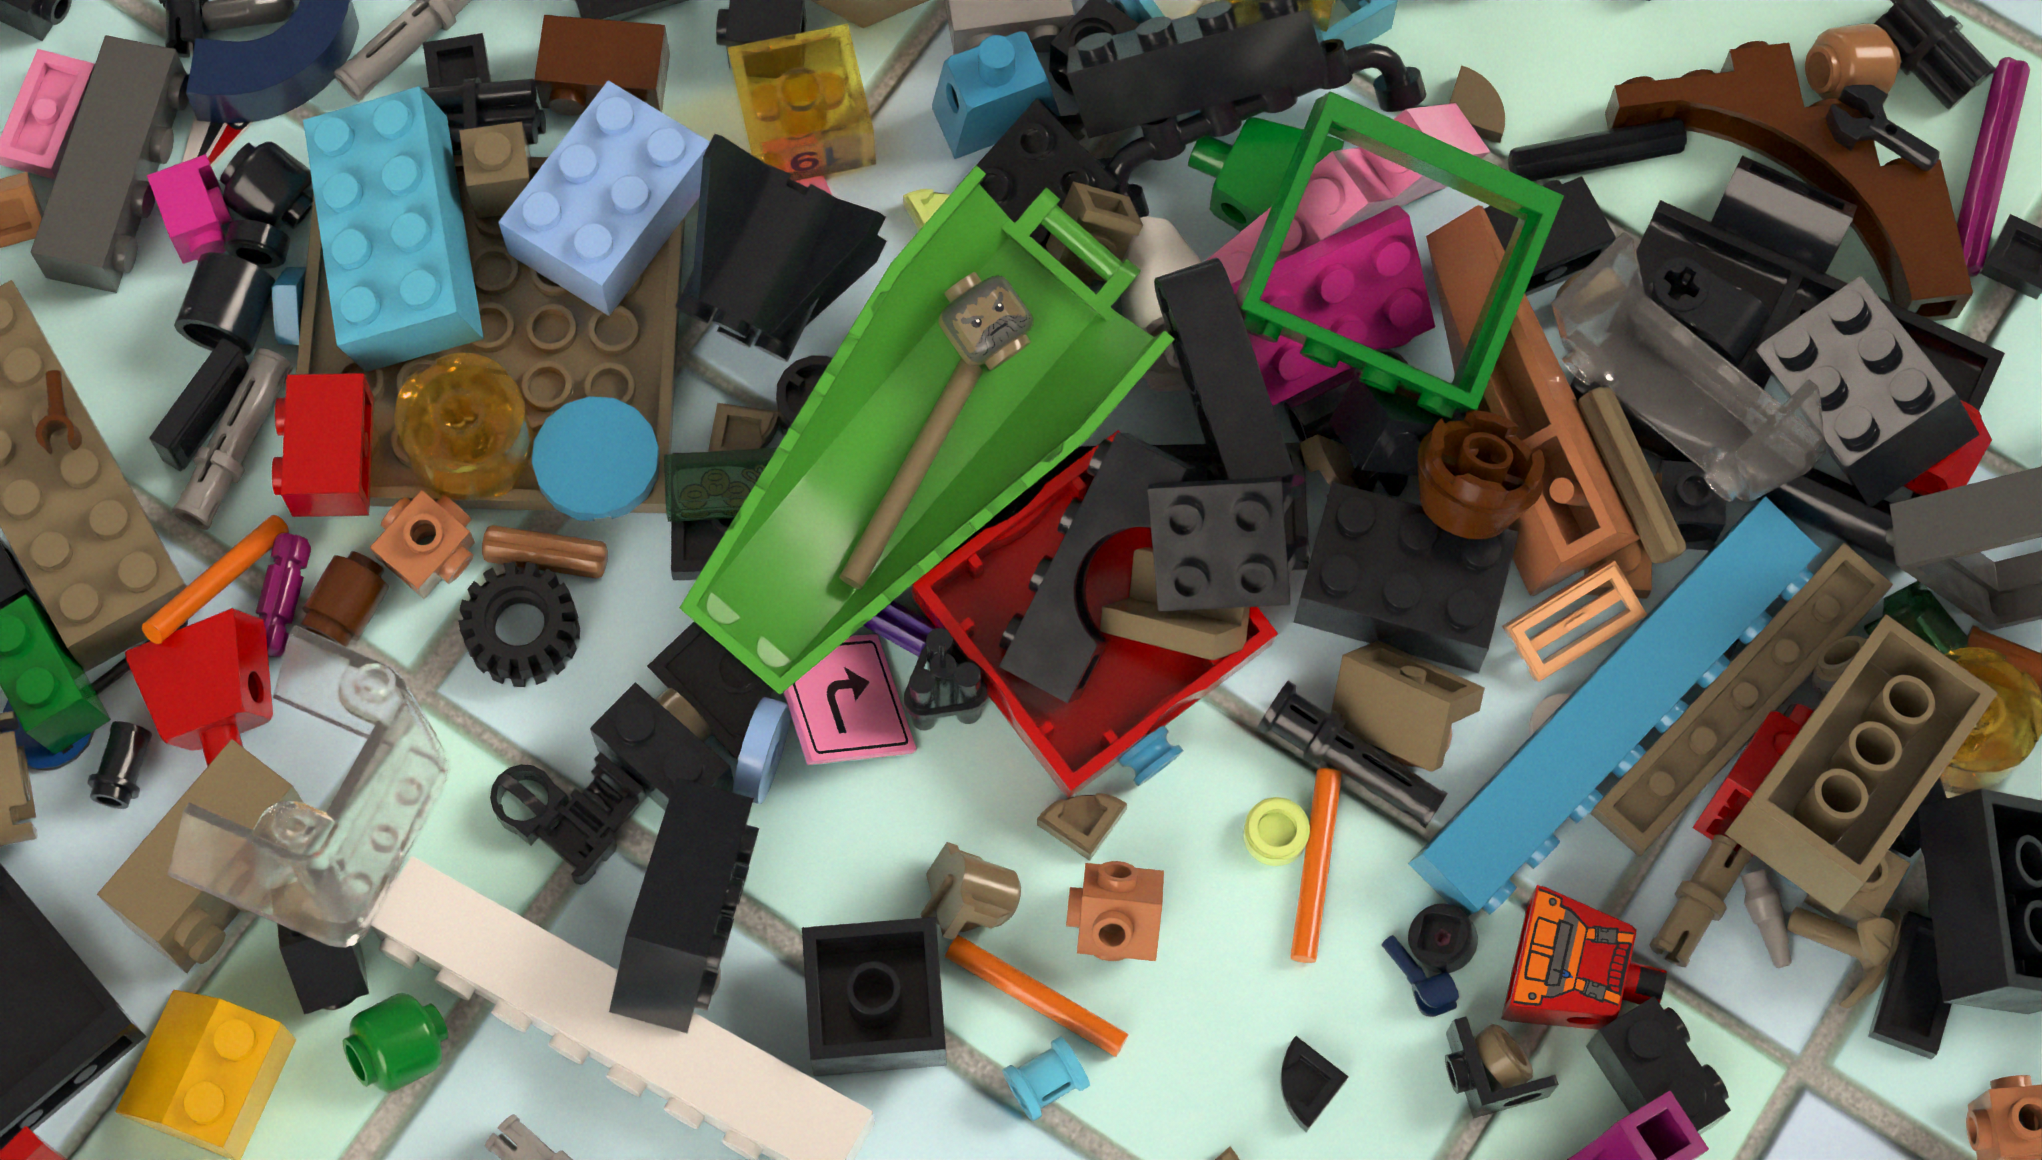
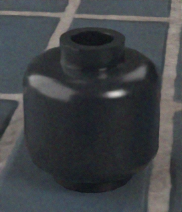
(268, 185)

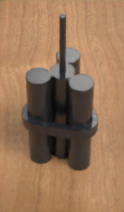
(1935, 50)
(489, 104)
(944, 687)

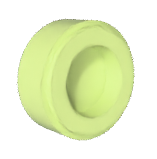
(1276, 831)

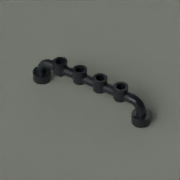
(1164, 139)

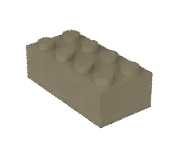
(1861, 764)

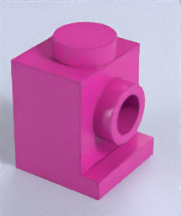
(191, 207)

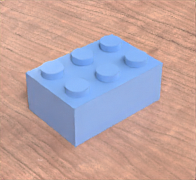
(606, 198)

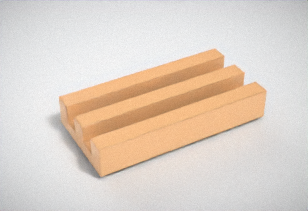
(1528, 648)

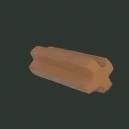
(546, 550)

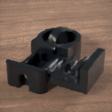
(579, 821)

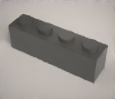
(103, 178)

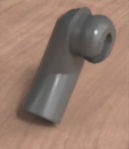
(244, 13)

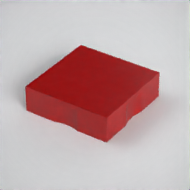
(1134, 682)

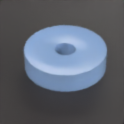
(762, 749)

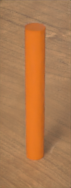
(213, 580)
(1316, 866)
(1036, 995)

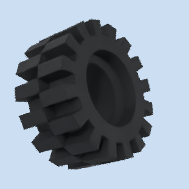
(513, 588)

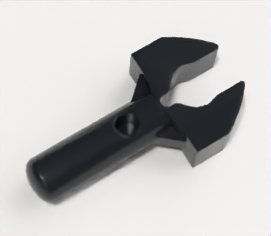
(1876, 126)

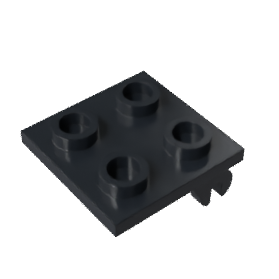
(1039, 154)
(1223, 542)

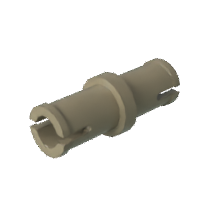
(1700, 900)

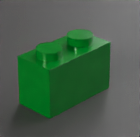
(45, 679)

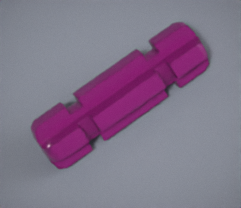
(282, 589)

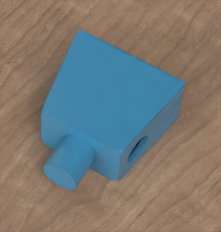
(988, 90)

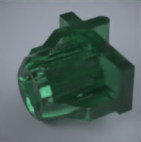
(1924, 616)

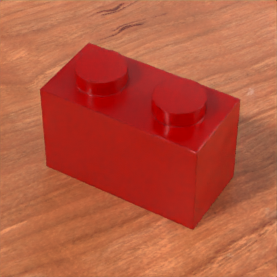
(325, 445)

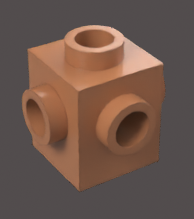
(428, 564)
(1117, 911)
(1995, 1124)

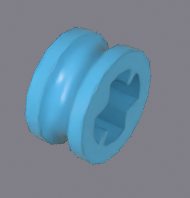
(1150, 755)

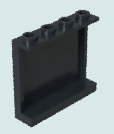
(54, 1017)

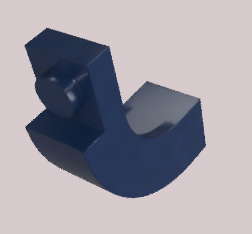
(275, 71)

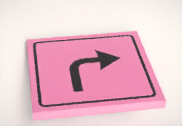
(849, 706)

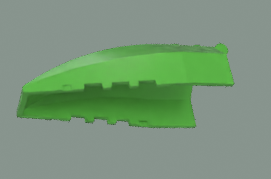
(777, 569)

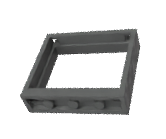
(1942, 540)

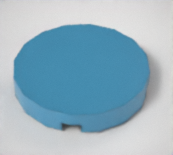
(596, 458)

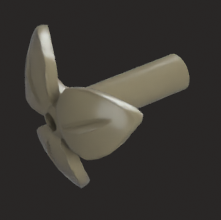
(1871, 943)

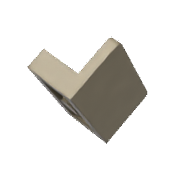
(1193, 632)
(1402, 702)

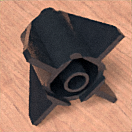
(771, 250)

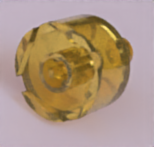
(435, 432)
(2004, 731)

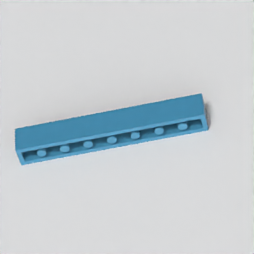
(1614, 710)

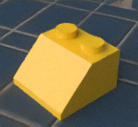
(207, 1073)

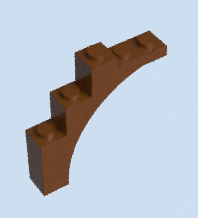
(1758, 104)

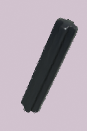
(1598, 149)

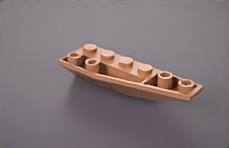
(1579, 507)

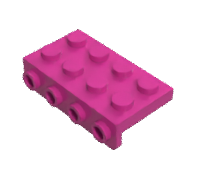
(1352, 283)

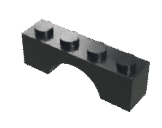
(1057, 638)

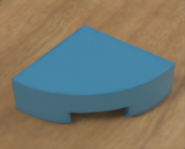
(288, 304)

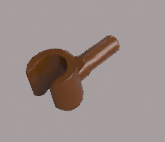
(57, 415)

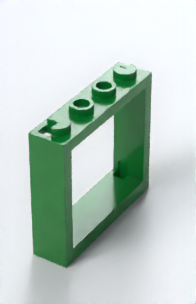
(1445, 164)

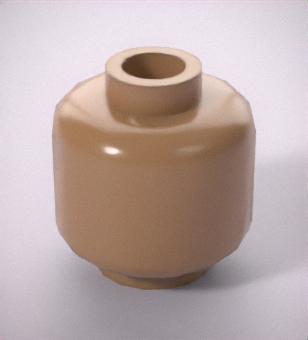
(1852, 57)

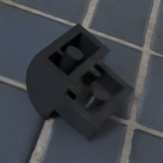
(1784, 214)

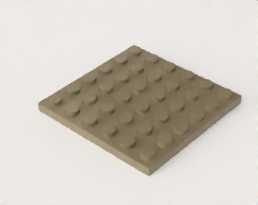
(542, 338)

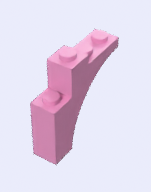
(1354, 187)

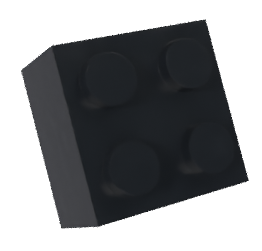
(874, 996)

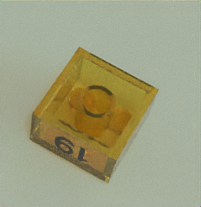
(804, 102)

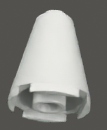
(1156, 253)

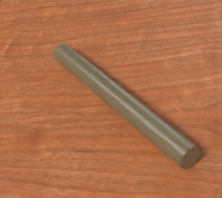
(910, 475)

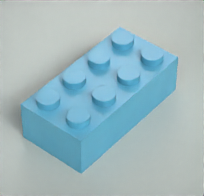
(392, 229)

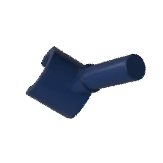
(1431, 994)

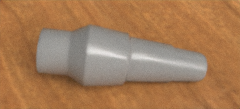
(1766, 911)

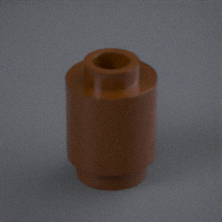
(345, 598)

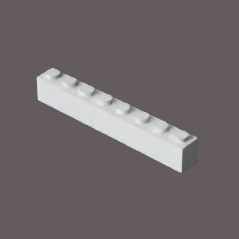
(569, 995)

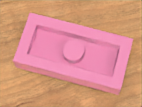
(44, 114)

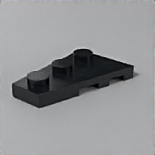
(713, 683)

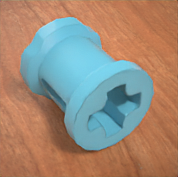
(1046, 1078)

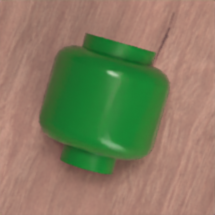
(395, 1042)

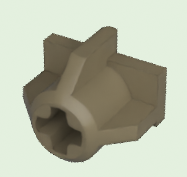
(969, 892)

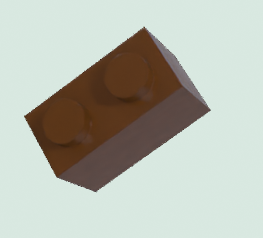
(585, 53)

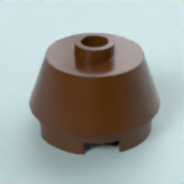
(1477, 475)

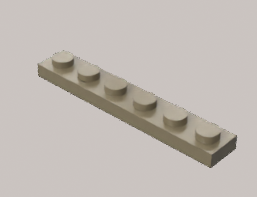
(1740, 700)

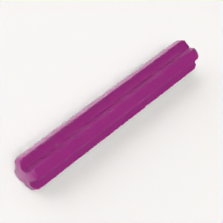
(1991, 160)

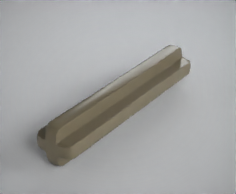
(1632, 475)

